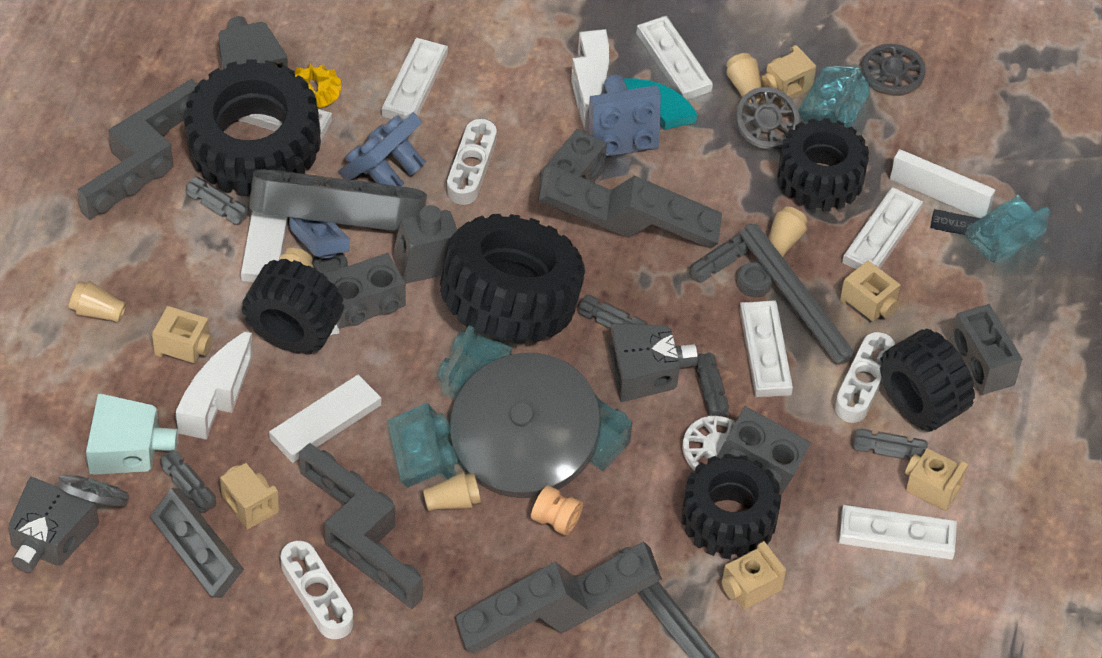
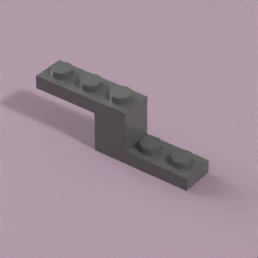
(140, 149)
(630, 206)
(361, 525)
(558, 597)

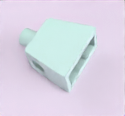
(125, 436)

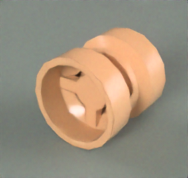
(557, 510)

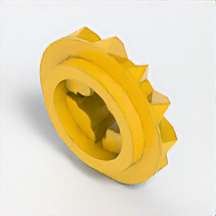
(328, 83)

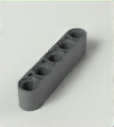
(333, 199)

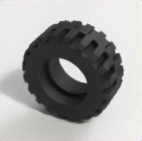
(248, 91)
(512, 278)

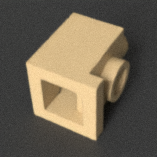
(790, 74)
(871, 291)
(182, 335)
(935, 478)
(249, 495)
(753, 576)

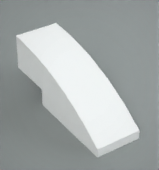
(590, 70)
(215, 387)

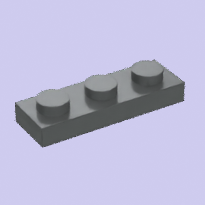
(196, 543)

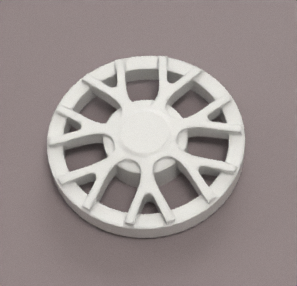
(711, 443)

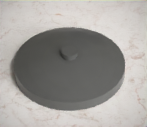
(525, 424)

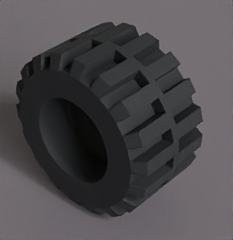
(819, 184)
(293, 306)
(927, 380)
(733, 481)

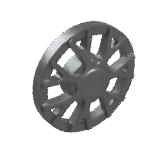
(893, 69)
(766, 117)
(93, 490)

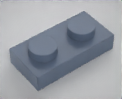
(320, 237)

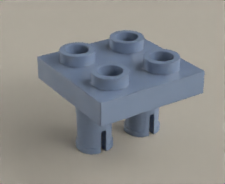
(625, 117)
(382, 141)

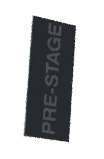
(951, 222)

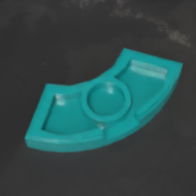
(674, 108)

